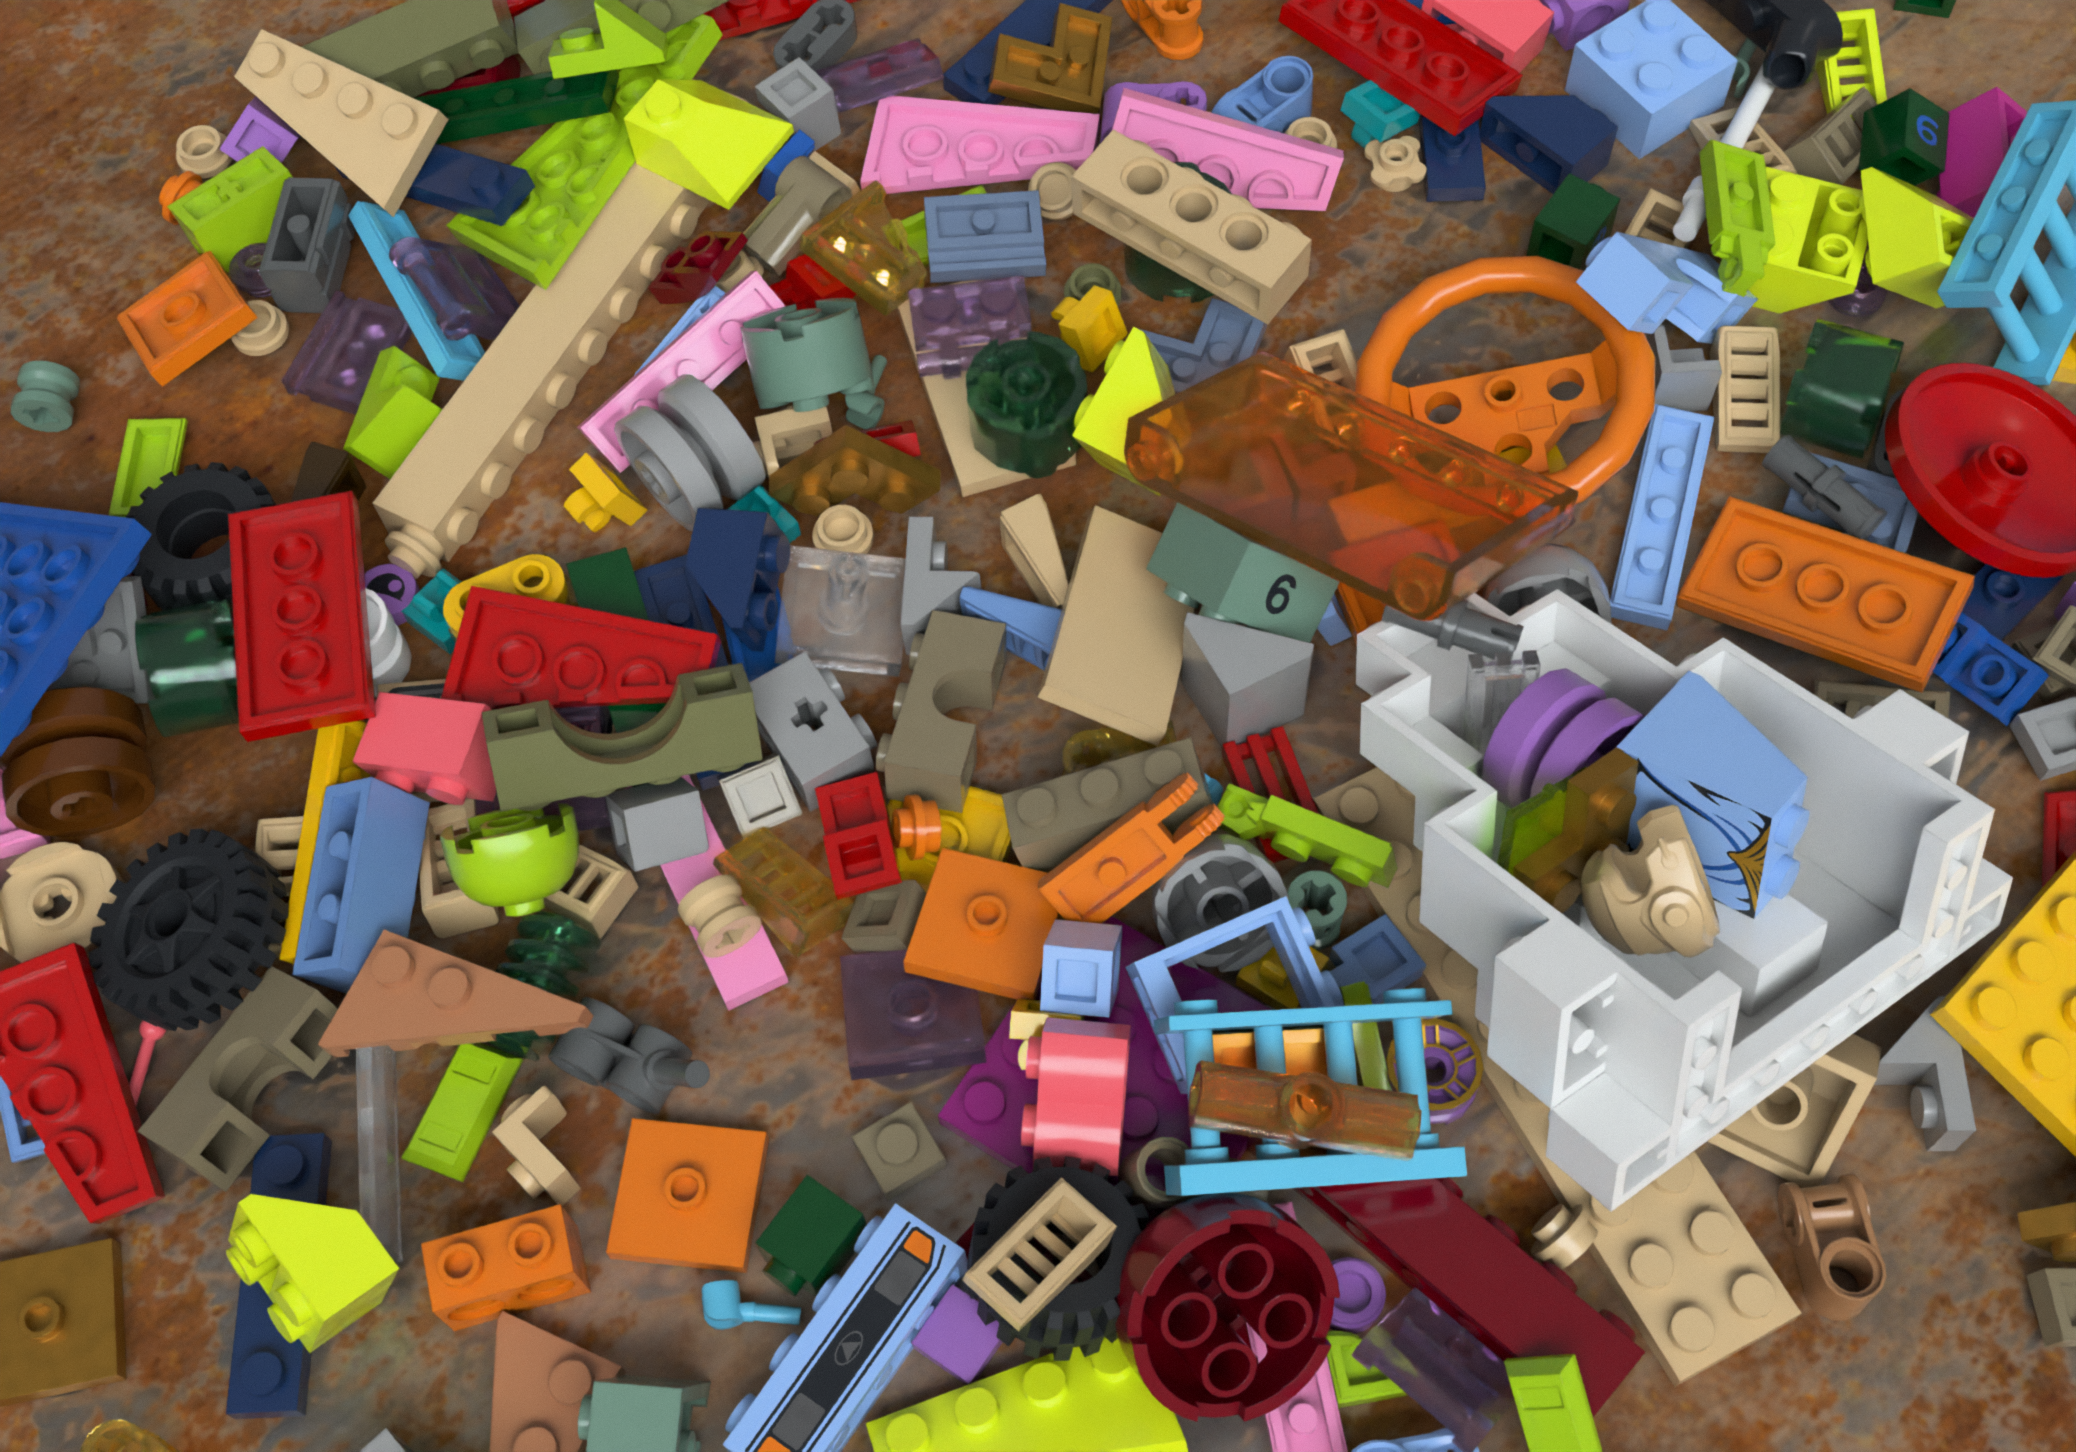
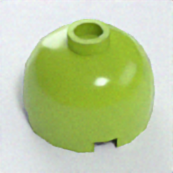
(513, 857)

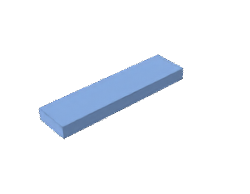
(1660, 517)

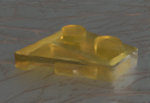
(867, 250)

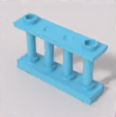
(2002, 243)
(1278, 1167)

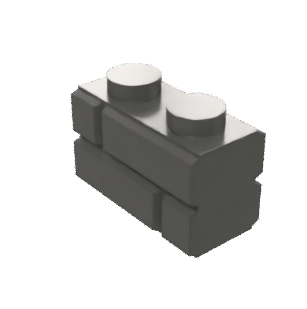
(308, 244)

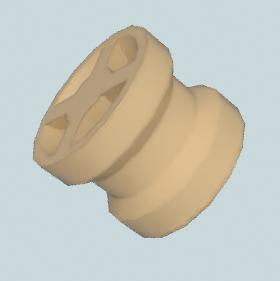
(719, 916)

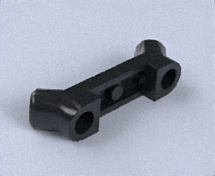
(1790, 34)

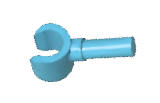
(724, 1308)

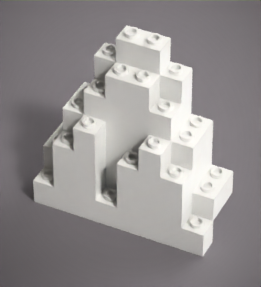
(1666, 1046)

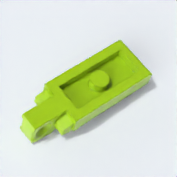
(1737, 213)
(1304, 833)

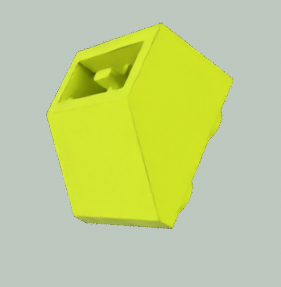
(1909, 236)
(1816, 241)
(1132, 383)
(312, 1263)

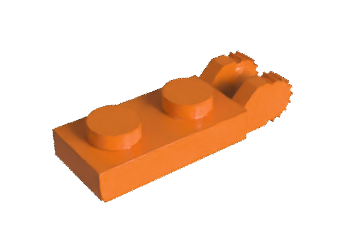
(1128, 855)

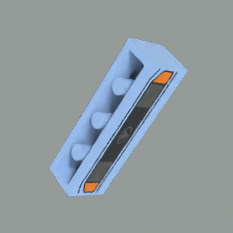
(853, 1343)

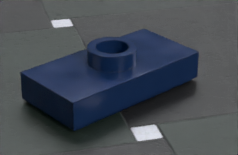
(1452, 163)
(2005, 599)

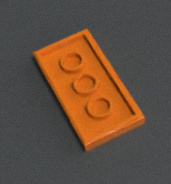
(1826, 593)

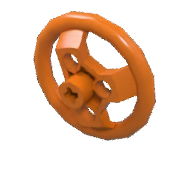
(1514, 403)

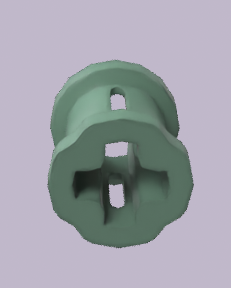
(1320, 893)

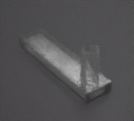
(379, 1146)

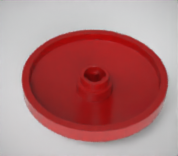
(1989, 466)

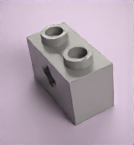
(792, 701)

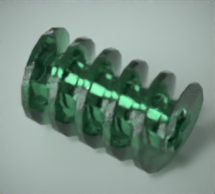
(542, 960)

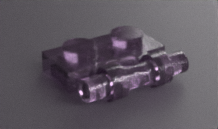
(966, 316)

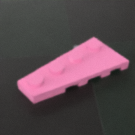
(958, 144)
(1252, 161)

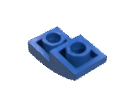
(1988, 670)

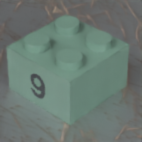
(1239, 577)

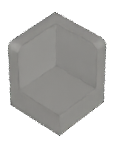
(803, 100)
(1683, 375)
(657, 823)

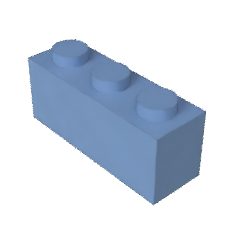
(359, 878)

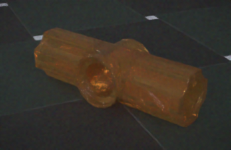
(1348, 1115)

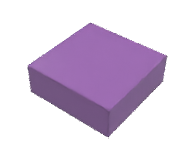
(958, 1337)

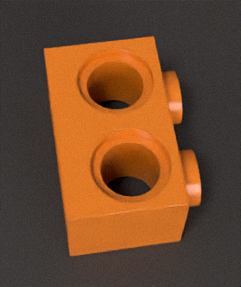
(505, 1267)

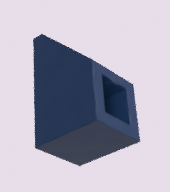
(738, 567)

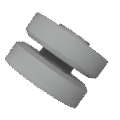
(690, 450)

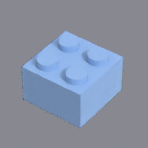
(1651, 74)

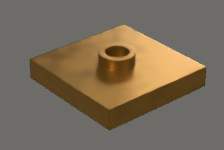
(61, 1321)

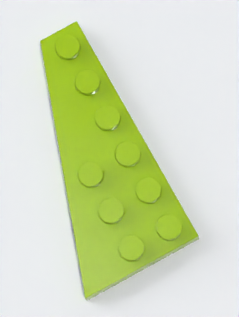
(579, 168)

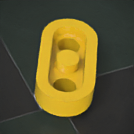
(509, 579)

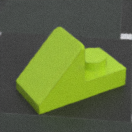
(622, 43)
(393, 412)

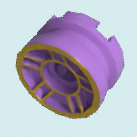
(1463, 1068)

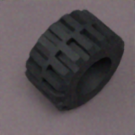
(181, 519)
(1083, 1310)

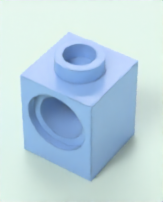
(1081, 968)

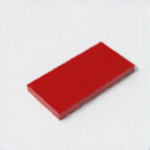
(1406, 56)
(300, 616)

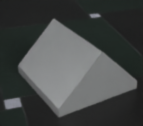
(1243, 677)

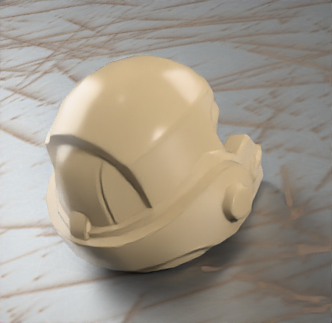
(1655, 894)

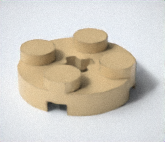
(30, 891)

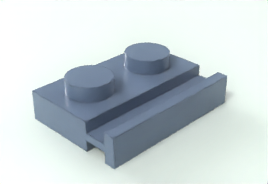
(984, 236)

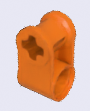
(1169, 25)

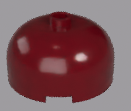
(1195, 1286)

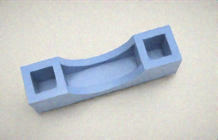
(1655, 281)

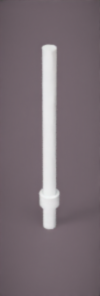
(1735, 135)

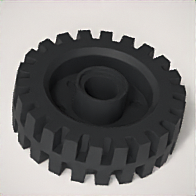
(188, 930)

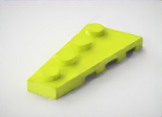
(1039, 1407)

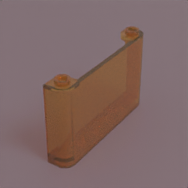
(1346, 484)

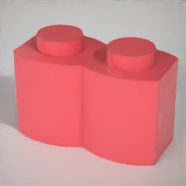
(1079, 1092)

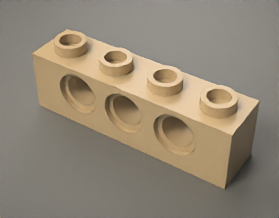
(1191, 226)

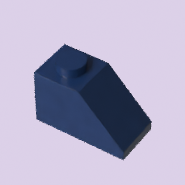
(1548, 136)

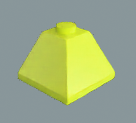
(703, 138)

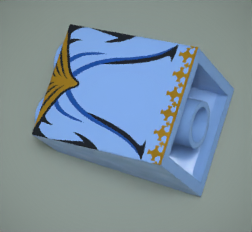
(1731, 789)

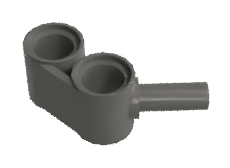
(633, 1066)

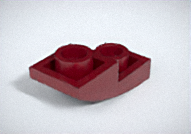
(696, 269)

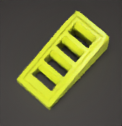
(1862, 28)

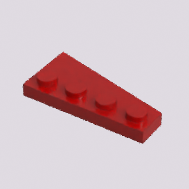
(573, 656)
(73, 1084)

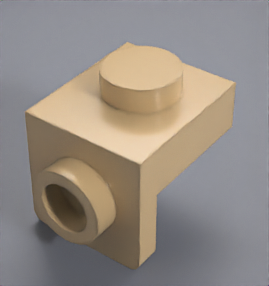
(788, 435)
(534, 1165)

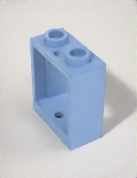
(1291, 938)

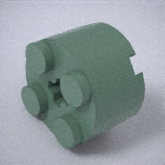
(807, 354)

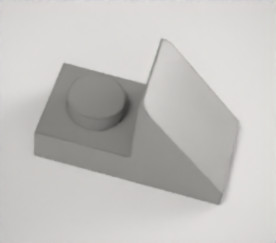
(927, 581)
(1936, 1065)

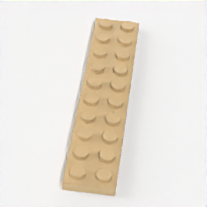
(1669, 1249)

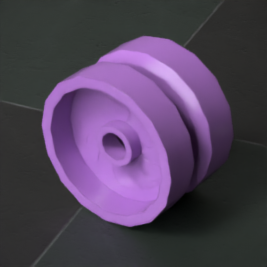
(1552, 733)

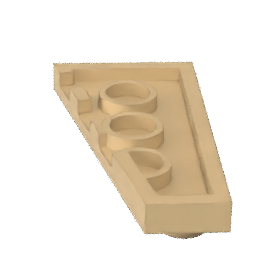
(352, 120)

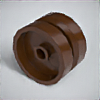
(78, 764)

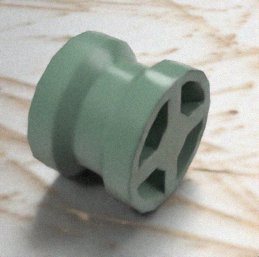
(45, 396)

